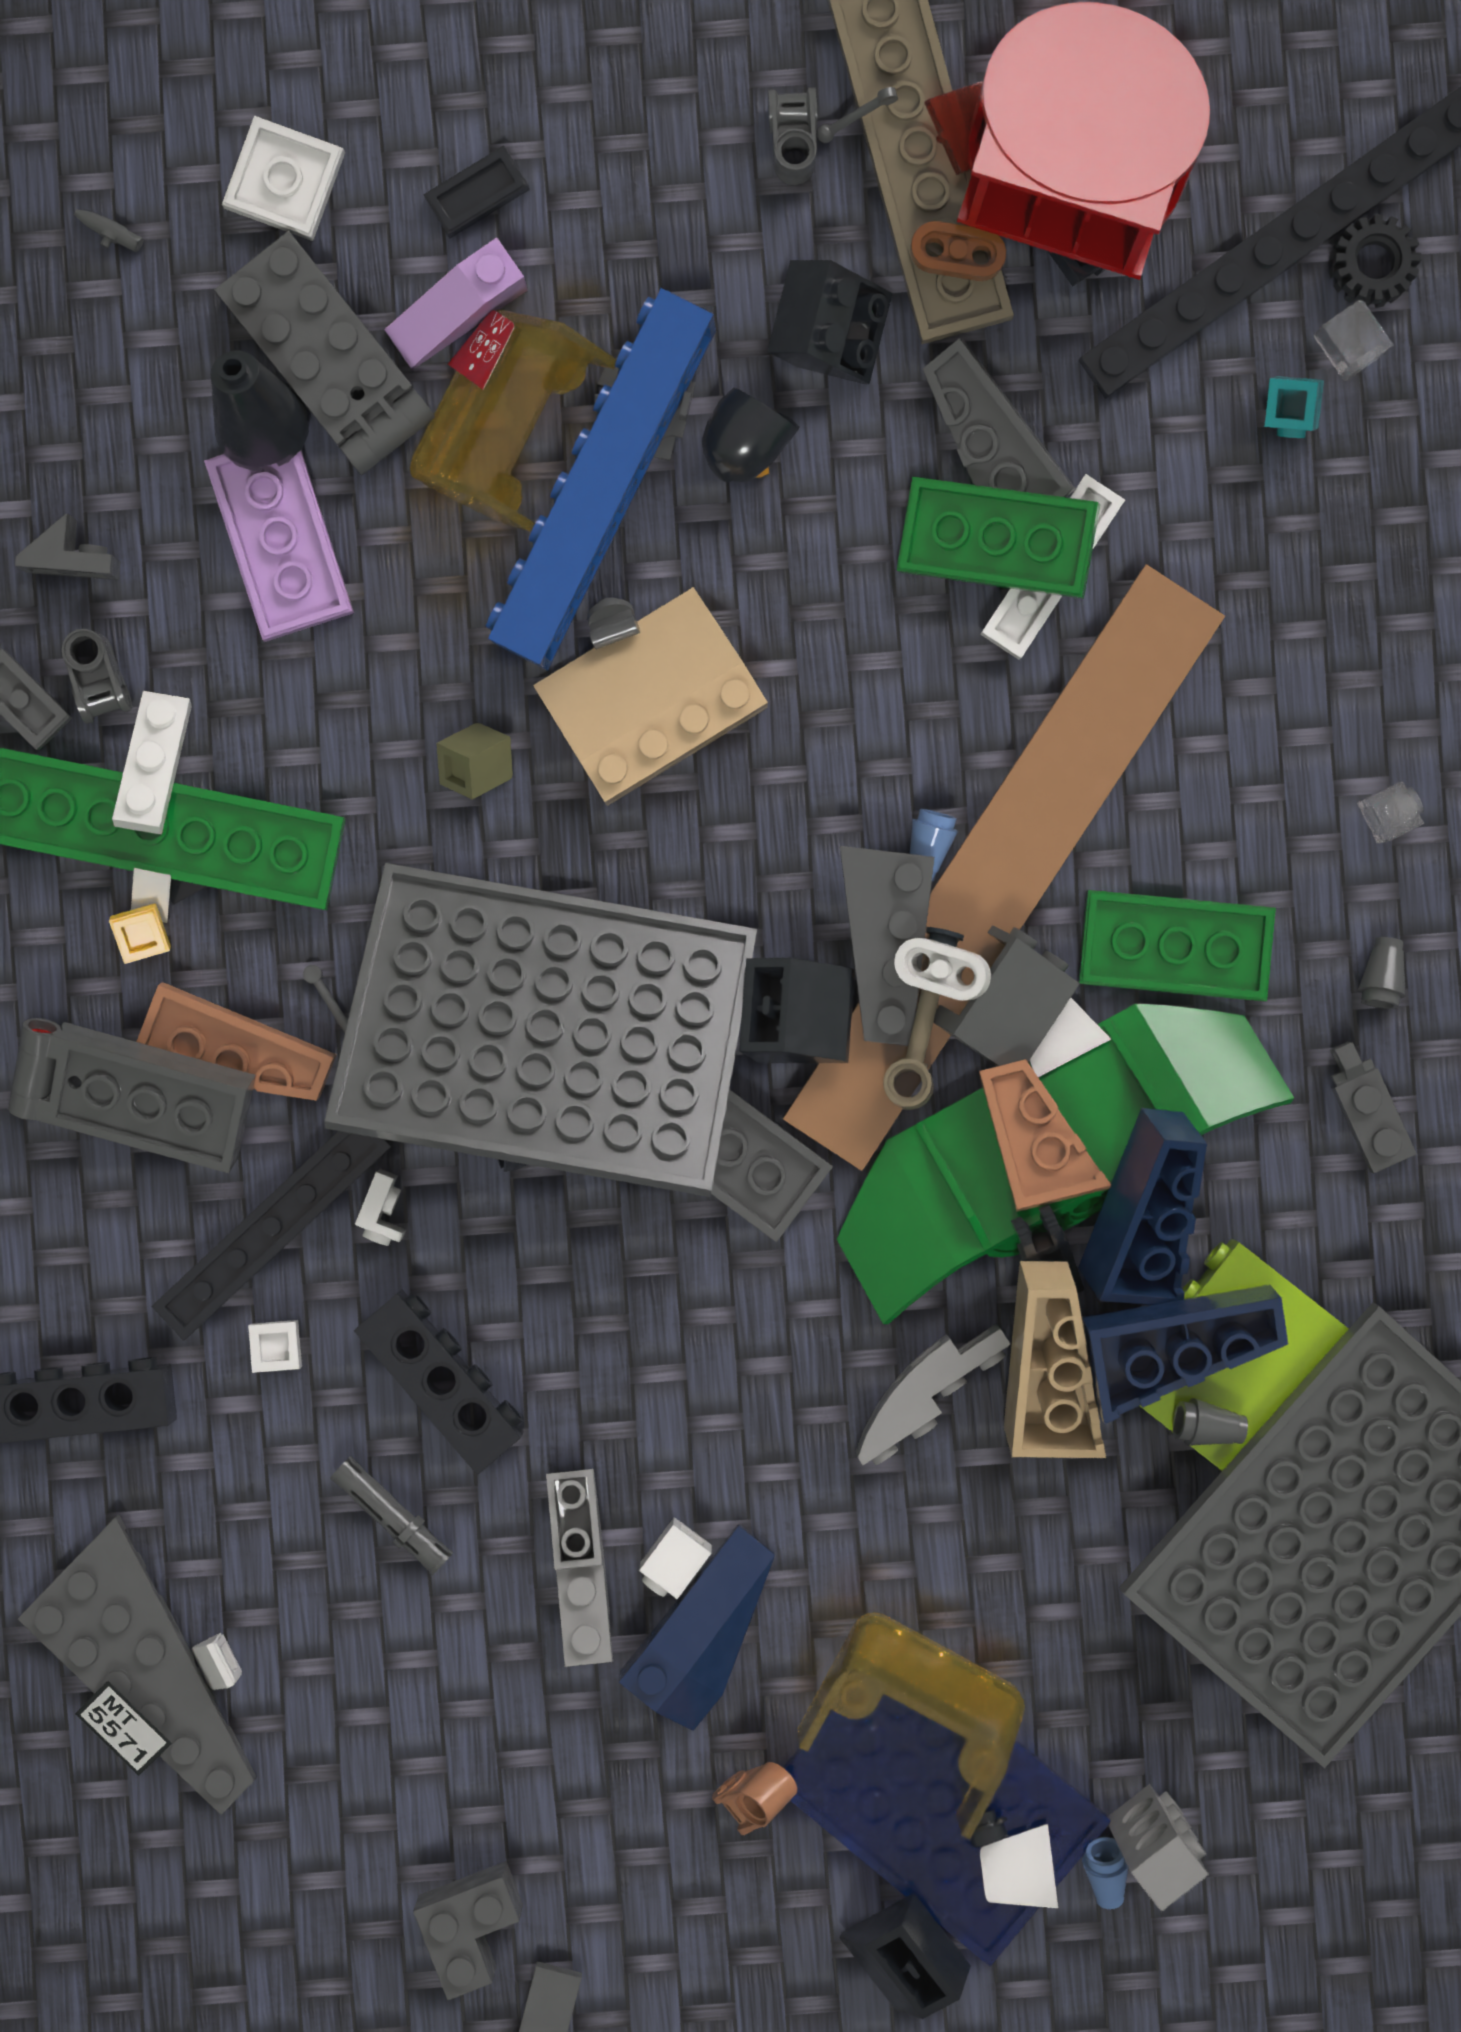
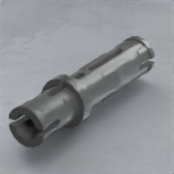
(391, 1515)

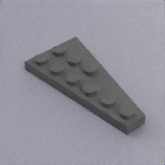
(116, 1628)

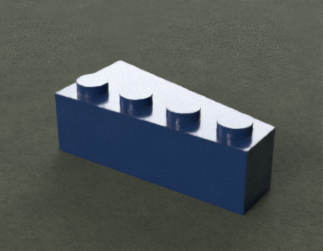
(1147, 1213)
(1178, 1343)

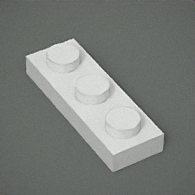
(152, 762)

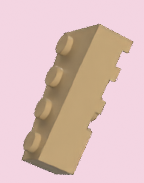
(1050, 1378)

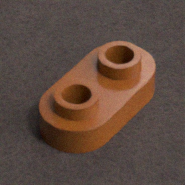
(958, 246)

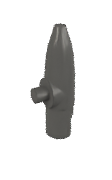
(110, 230)

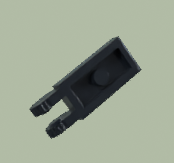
(1046, 1246)

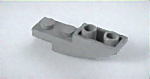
(909, 1400)
(579, 1567)

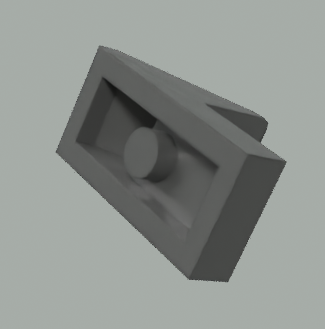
(55, 555)

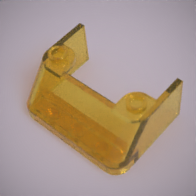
(482, 432)
(934, 1681)

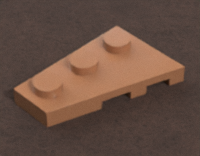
(1036, 1143)

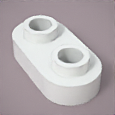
(944, 970)

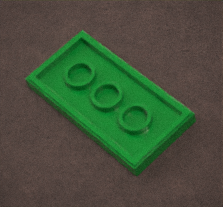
(998, 537)
(1176, 945)

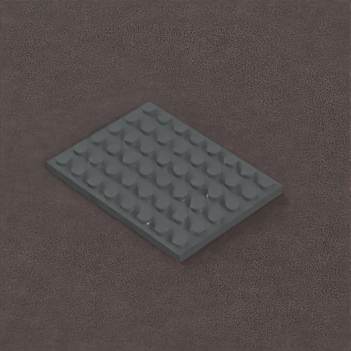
(543, 1030)
(1325, 1542)

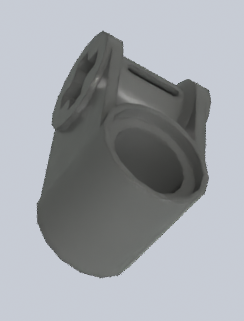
(793, 127)
(96, 678)

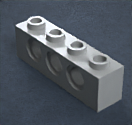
(1158, 1845)

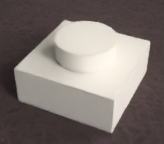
(275, 1346)

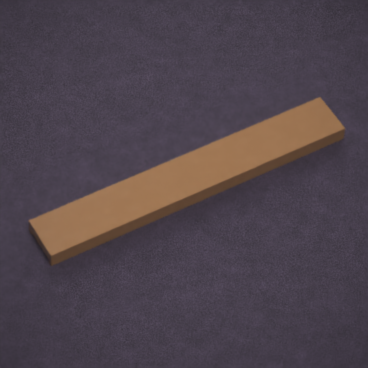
(1025, 834)

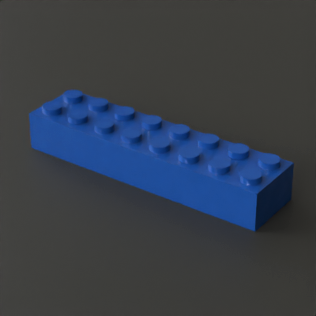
(603, 478)

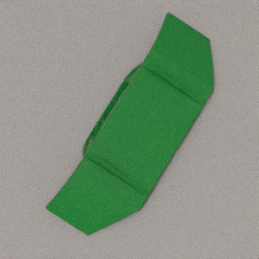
(942, 1184)

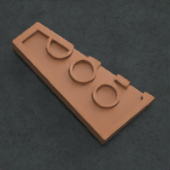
(223, 1037)

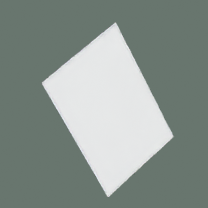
(149, 889)

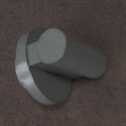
(611, 622)

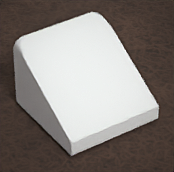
(217, 1662)

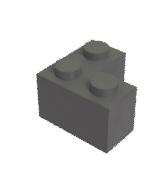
(456, 1922)

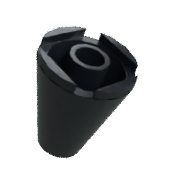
(255, 413)

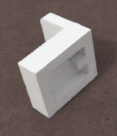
(380, 1199)

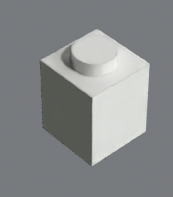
(674, 1559)

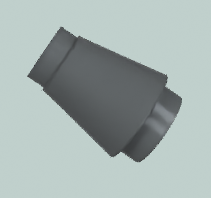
(1384, 975)
(1208, 1424)

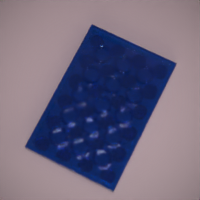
(892, 1799)

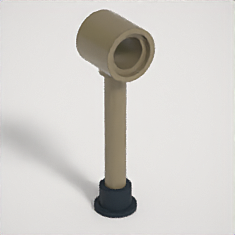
(919, 1039)

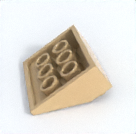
(651, 697)

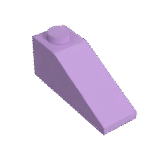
(457, 303)

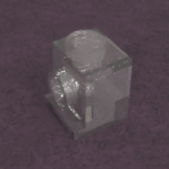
(1392, 811)

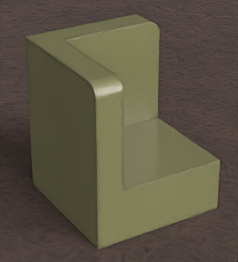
(474, 760)

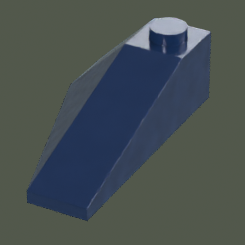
(695, 1645)

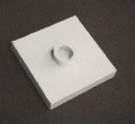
(283, 178)

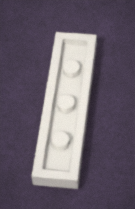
(1025, 612)

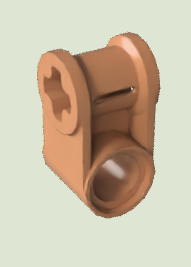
(756, 1795)

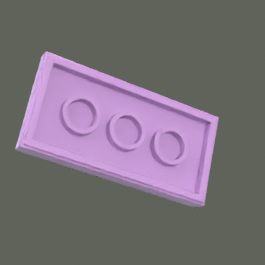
(280, 545)

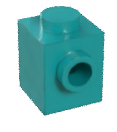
(1293, 405)

